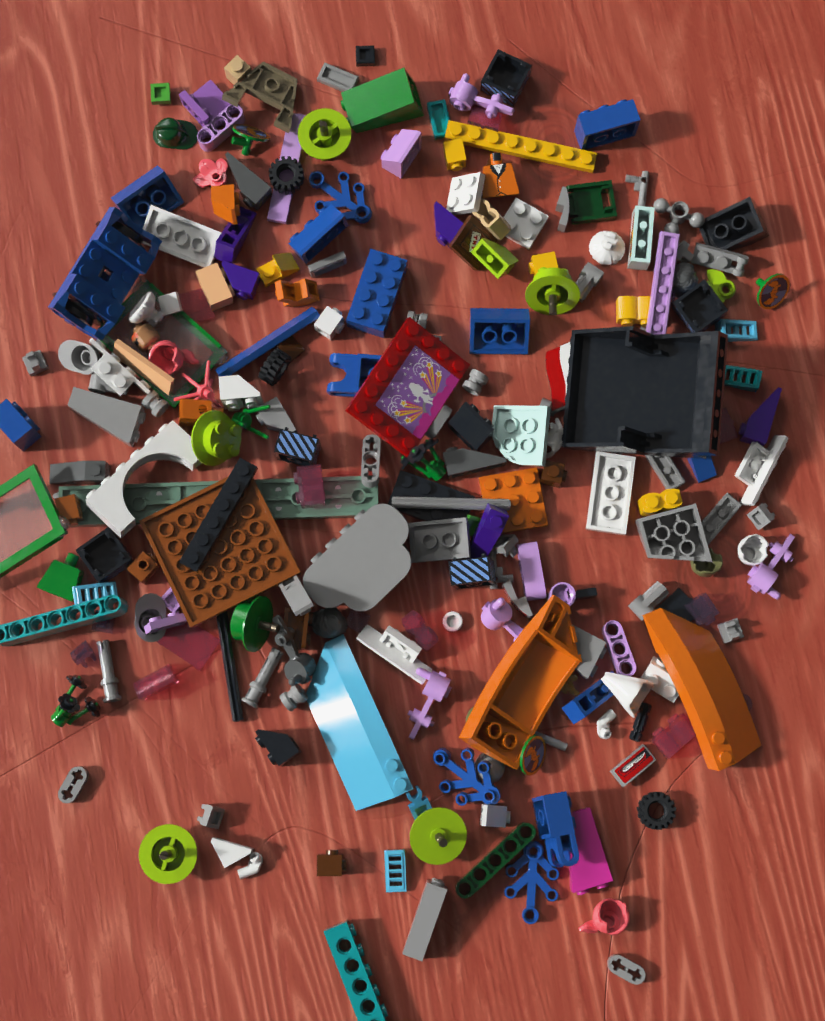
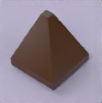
(291, 347)

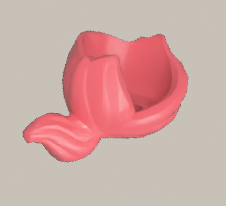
(169, 357)
(609, 917)

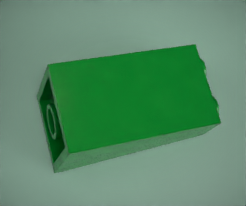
(382, 102)

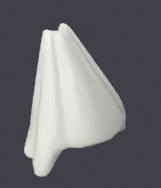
(628, 690)

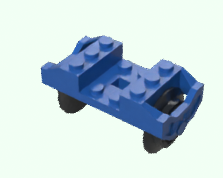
(97, 293)

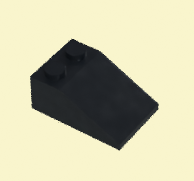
(734, 226)

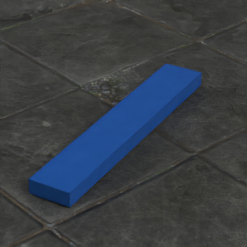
(268, 342)

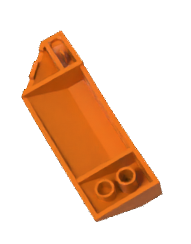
(705, 688)

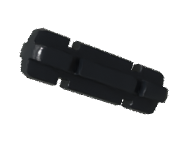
(640, 722)

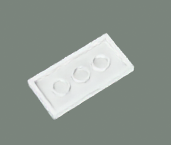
(182, 236)
(610, 493)

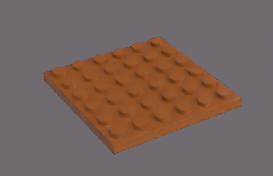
(241, 564)

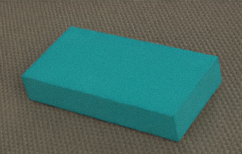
(438, 117)

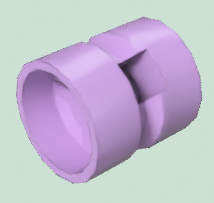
(564, 592)

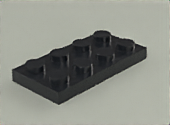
(414, 486)

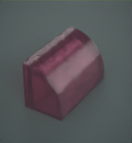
(155, 682)

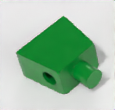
(62, 577)

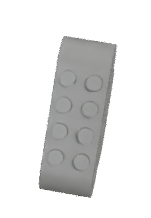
(362, 561)

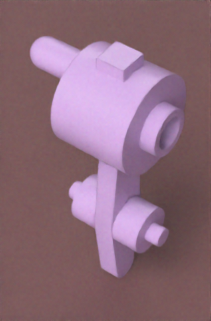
(465, 95)
(763, 576)
(498, 615)
(436, 689)

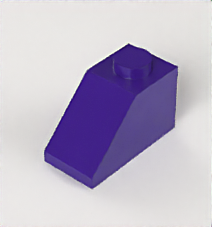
(445, 224)
(242, 280)

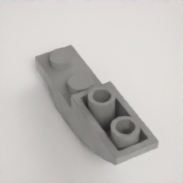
(296, 596)

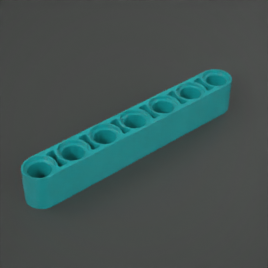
(67, 623)

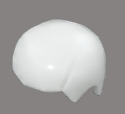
(753, 550)

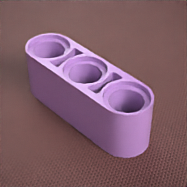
(222, 119)
(531, 571)
(619, 638)

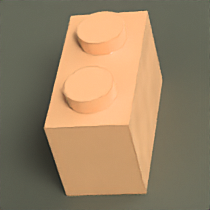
(215, 287)

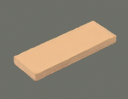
(143, 367)

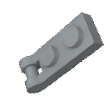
(719, 259)

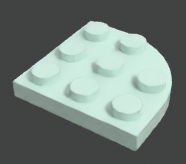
(522, 433)

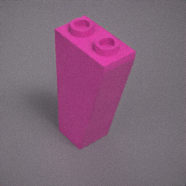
(592, 864)

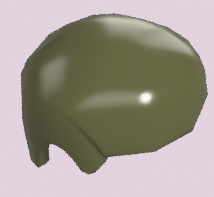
(707, 569)

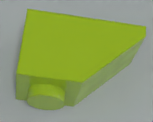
(494, 257)

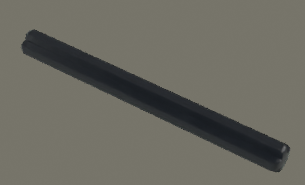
(229, 667)

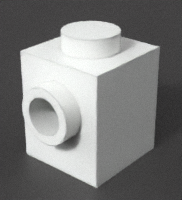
(329, 322)

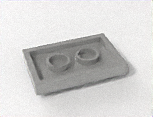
(439, 540)

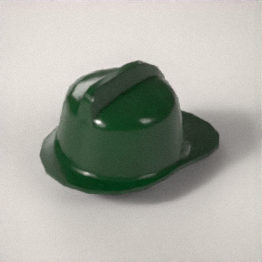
(175, 134)

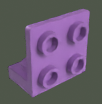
(204, 103)

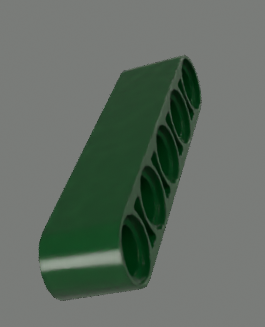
(491, 870)

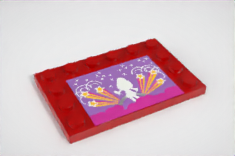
(407, 387)

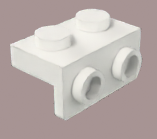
(660, 677)

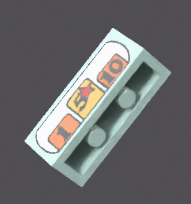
(641, 238)

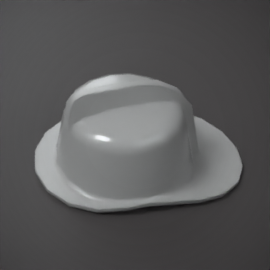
(78, 356)
(148, 607)

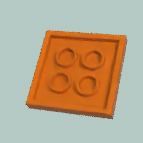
(525, 495)

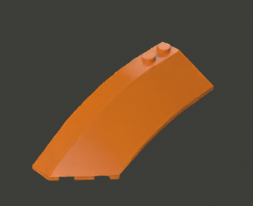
(524, 685)

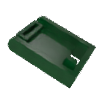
(587, 204)

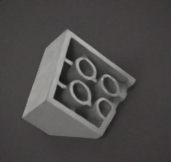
(674, 535)

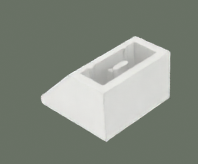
(238, 393)

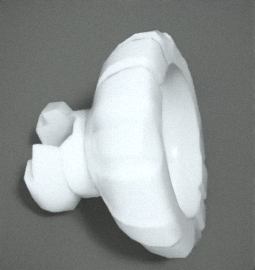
(607, 247)
(146, 311)

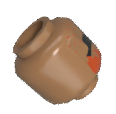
(145, 337)

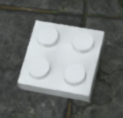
(465, 193)
(525, 223)

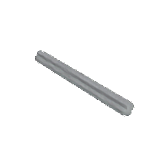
(448, 503)

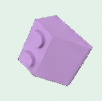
(401, 152)

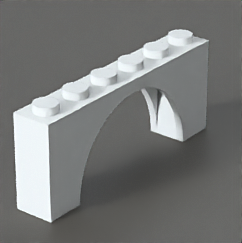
(108, 502)

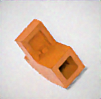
(297, 293)

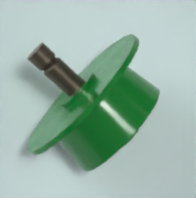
(253, 623)

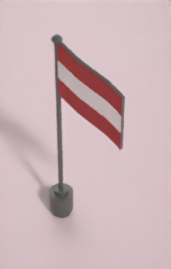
(557, 372)

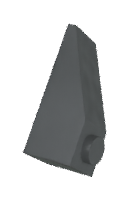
(252, 188)
(464, 462)
(79, 472)

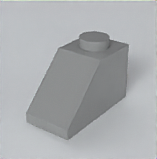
(275, 417)

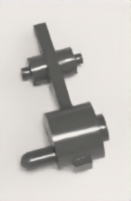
(300, 665)

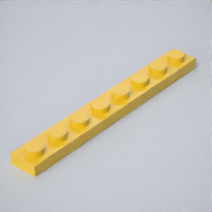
(521, 146)

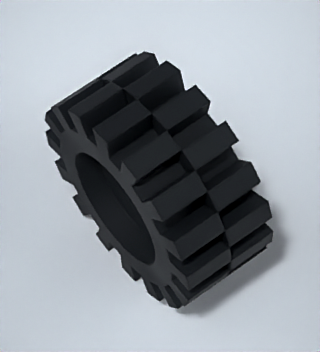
(281, 165)
(274, 367)
(665, 801)

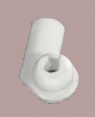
(603, 726)
(253, 866)

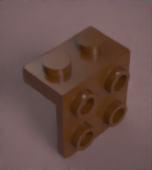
(300, 625)

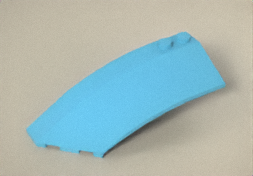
(354, 728)

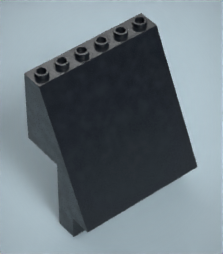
(645, 392)

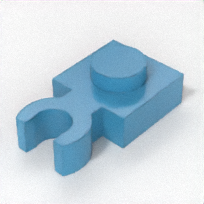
(419, 803)

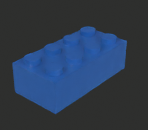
(377, 293)

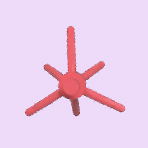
(203, 391)

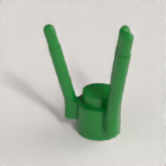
(244, 419)

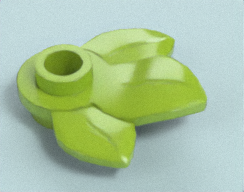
(717, 281)

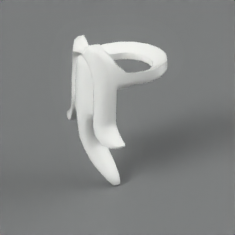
(554, 437)

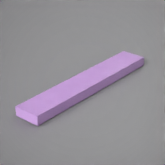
(291, 147)
(662, 283)

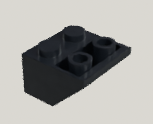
(471, 427)
(280, 746)

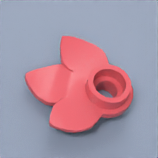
(210, 172)

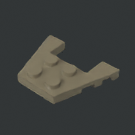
(272, 88)

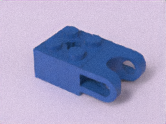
(357, 370)
(556, 828)

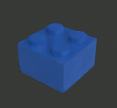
(18, 425)

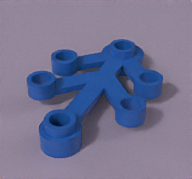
(342, 200)
(468, 777)
(531, 878)

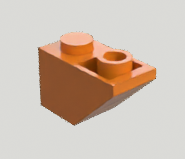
(226, 202)

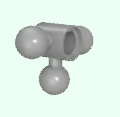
(661, 206)

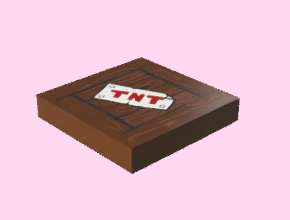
(467, 238)

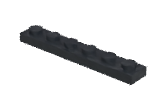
(218, 515)

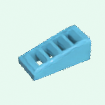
(725, 325)
(106, 589)
(393, 853)

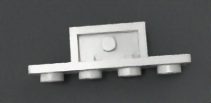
(114, 373)
(758, 466)
(395, 649)

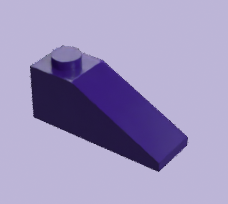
(233, 236)
(758, 425)
(488, 530)

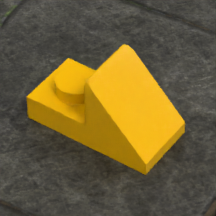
(277, 269)

